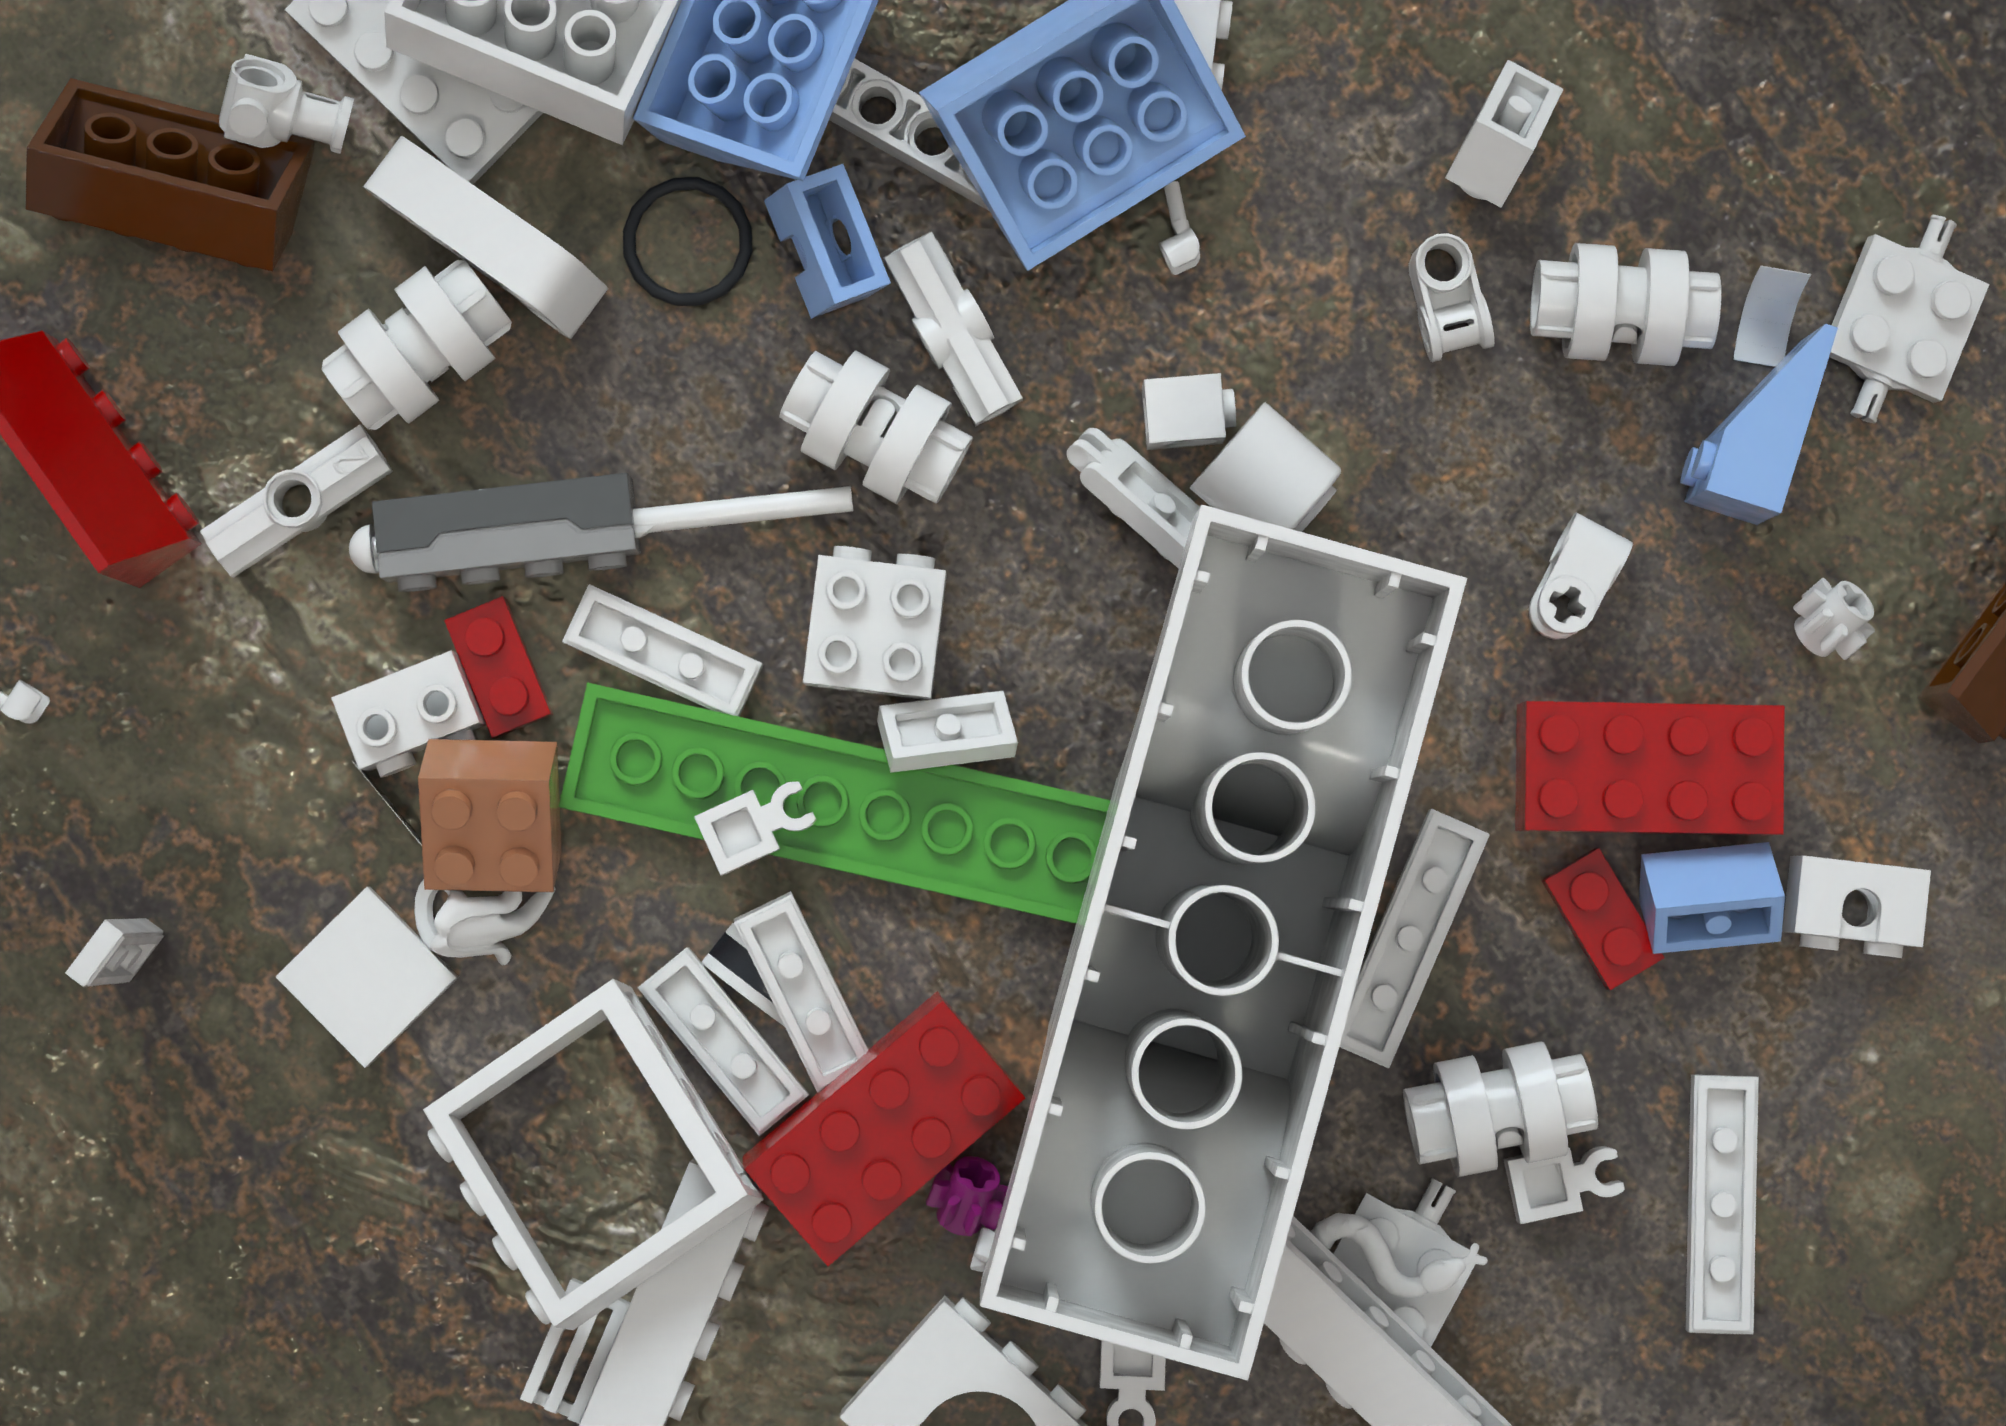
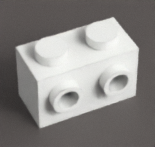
(403, 710)

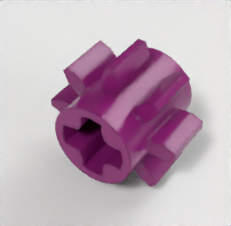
(967, 1196)

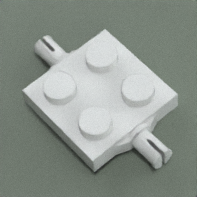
(1905, 318)
(1413, 1243)

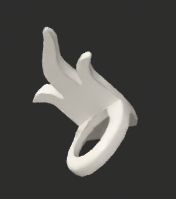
(475, 924)

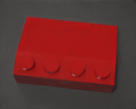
(86, 463)

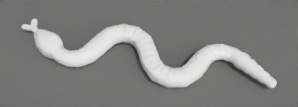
(1434, 1277)

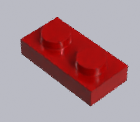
(498, 667)
(1602, 918)

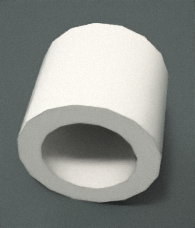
(1269, 473)

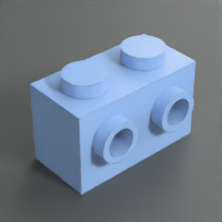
(1711, 897)

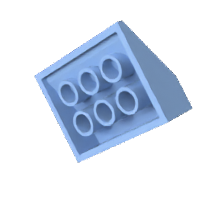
(753, 79)
(1081, 118)

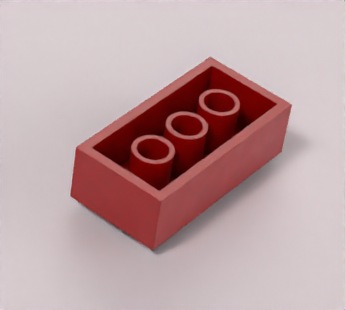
(1650, 768)
(882, 1129)

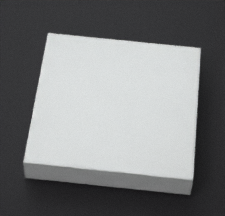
(367, 977)

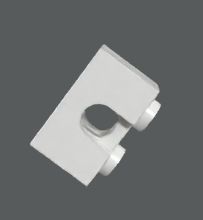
(1893, 895)

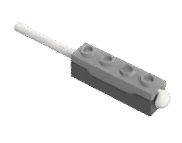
(544, 527)

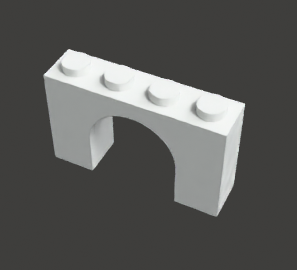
(952, 1357)

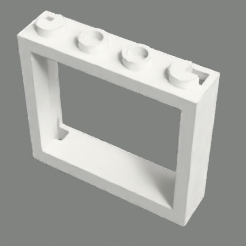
(683, 1105)

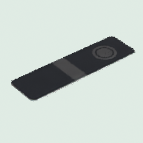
(389, 804)

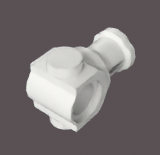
(269, 105)

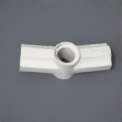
(953, 329)

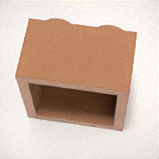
(490, 815)

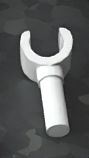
(1181, 250)
(24, 703)

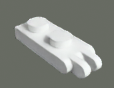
(1134, 491)

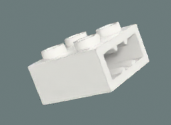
(875, 624)

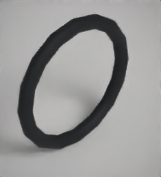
(727, 282)

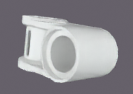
(1450, 301)
(1581, 568)

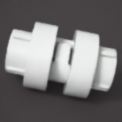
(1647, 306)
(389, 365)
(855, 416)
(1524, 1104)

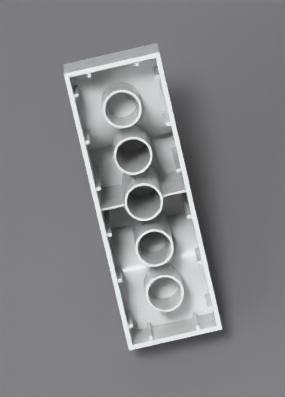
(1221, 942)

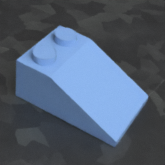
(1753, 453)

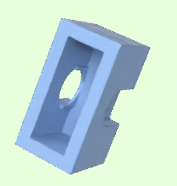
(807, 216)

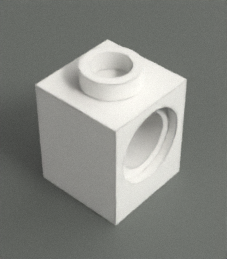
(1187, 411)

